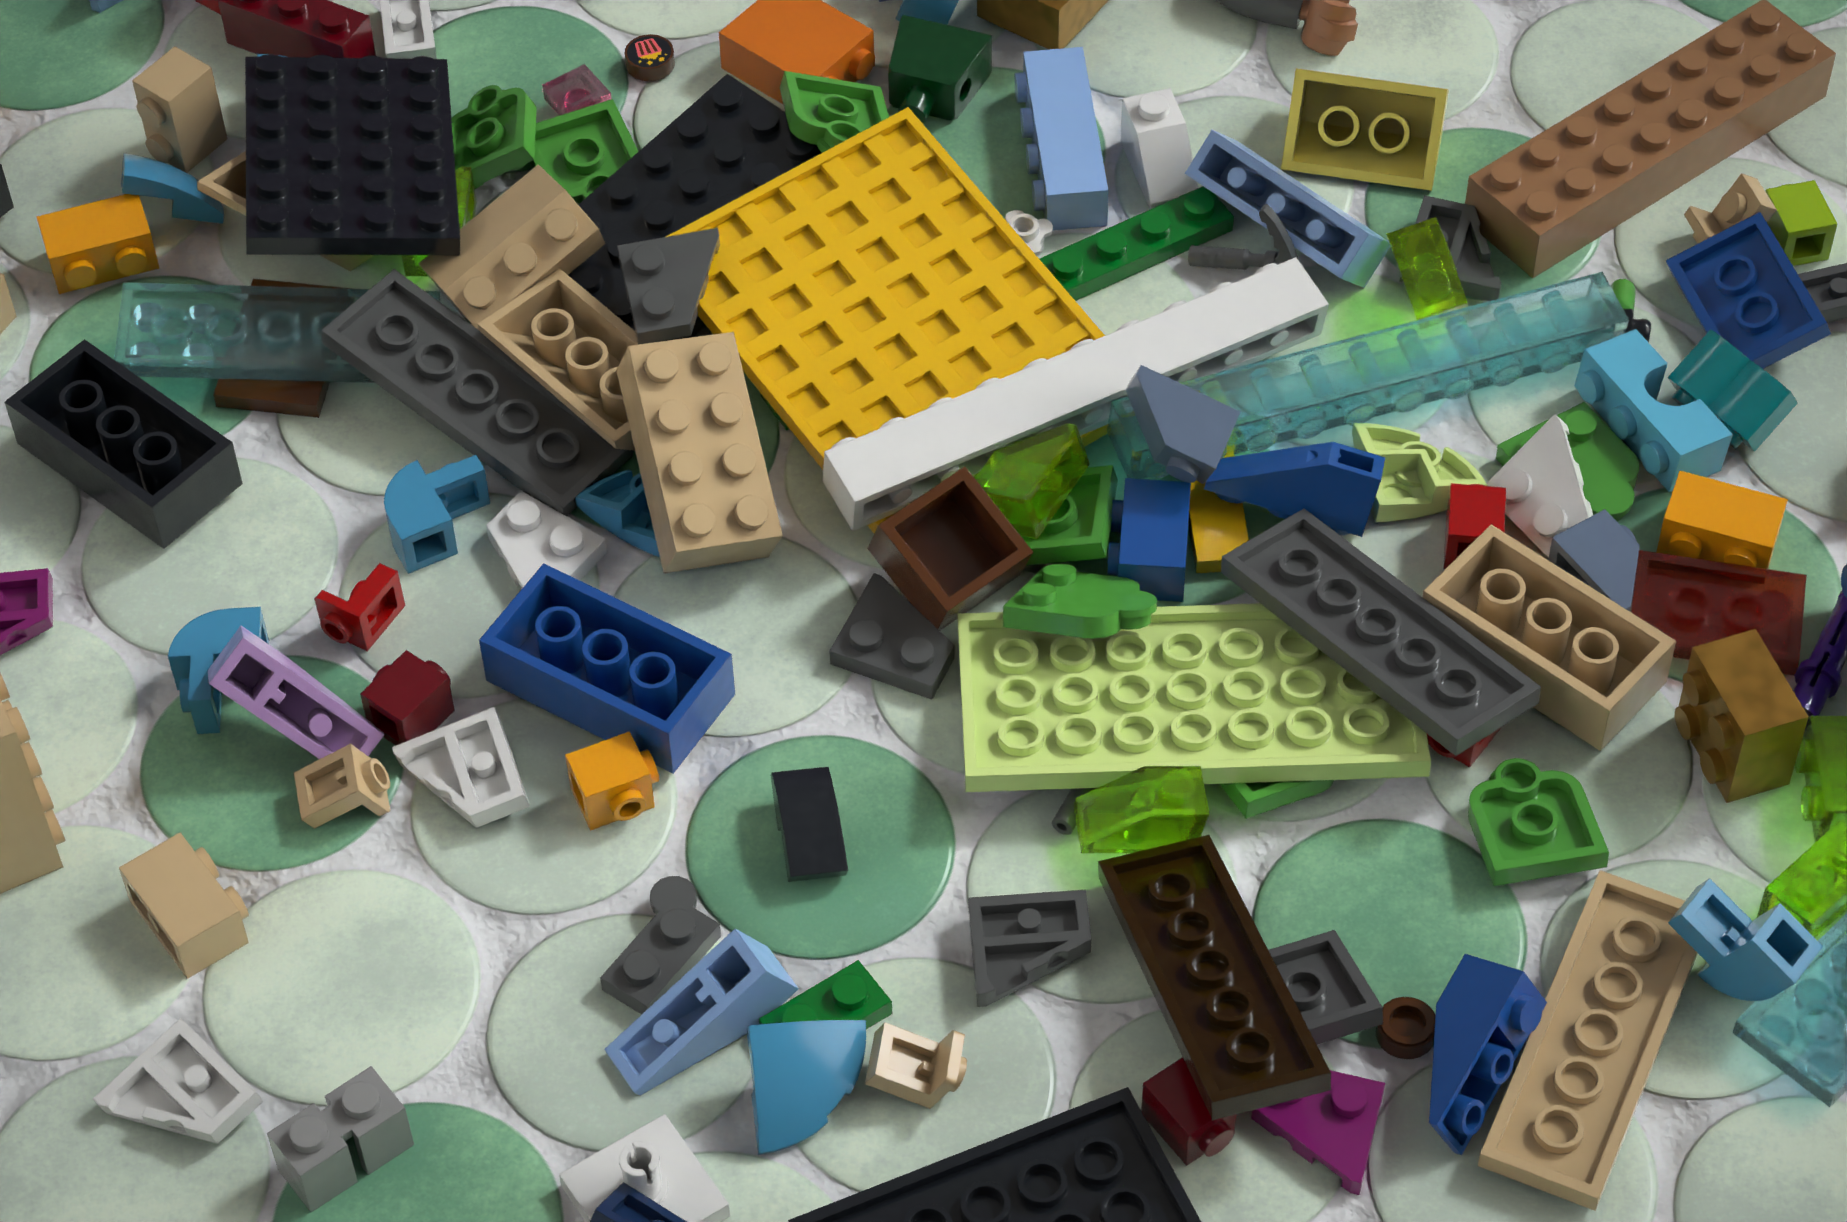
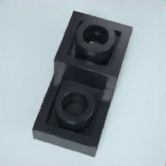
(809, 824)

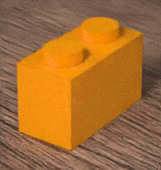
(98, 242)
(1721, 522)

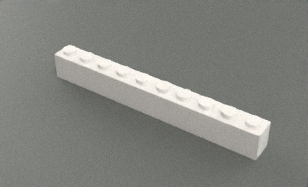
(1186, 341)

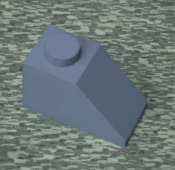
(1180, 424)
(1599, 555)

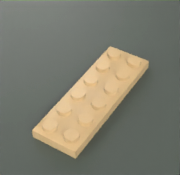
(1592, 1044)

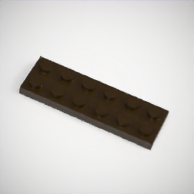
(1213, 978)

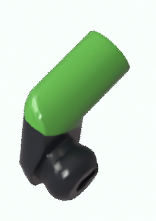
(1625, 293)

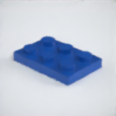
(1749, 292)

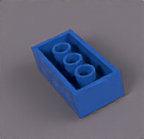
(607, 666)

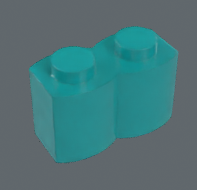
(1734, 389)

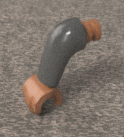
(1326, 22)

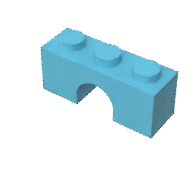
(1623, 384)

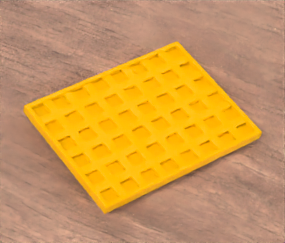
(878, 287)

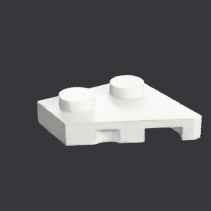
(1544, 485)
(535, 534)
(468, 767)
(181, 1088)

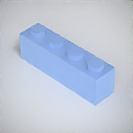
(1063, 137)
(1311, 221)

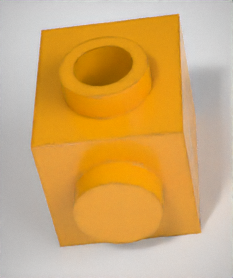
(612, 780)

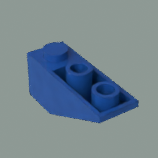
(1323, 478)
(1476, 1040)

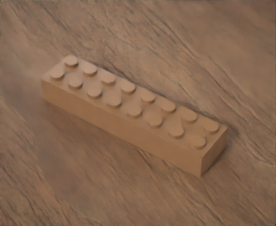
(1648, 137)

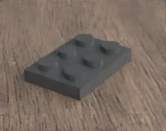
(1327, 987)

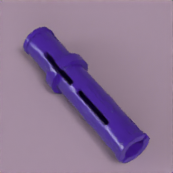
(1832, 643)

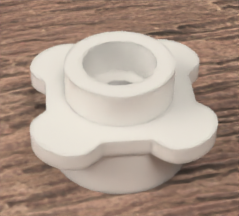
(1030, 229)

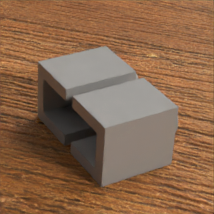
(313, 1147)

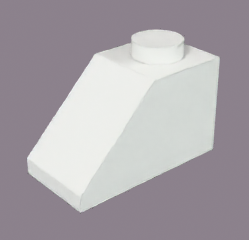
(1157, 145)

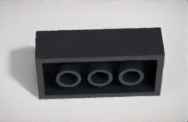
(124, 443)

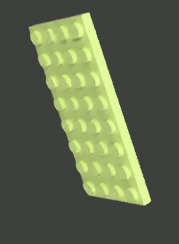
(1187, 690)

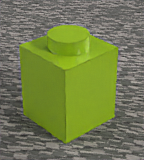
(1802, 222)

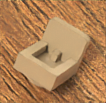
(915, 1065)

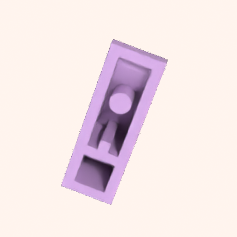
(288, 697)

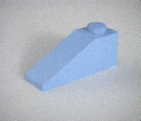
(702, 1012)

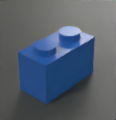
(1153, 536)

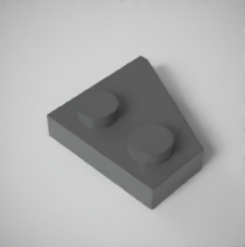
(1466, 244)
(666, 282)
(892, 642)
(1025, 938)

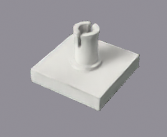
(656, 1165)

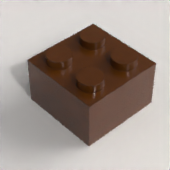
(949, 549)

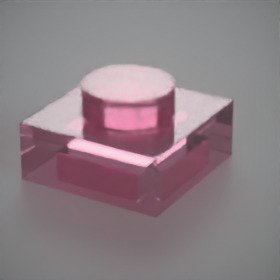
(575, 91)

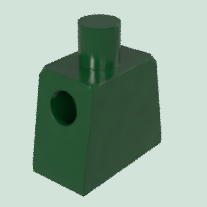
(937, 68)

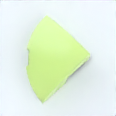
(1413, 475)

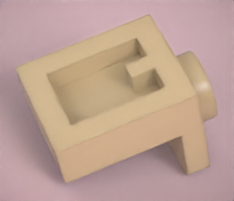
(1740, 202)
(340, 785)

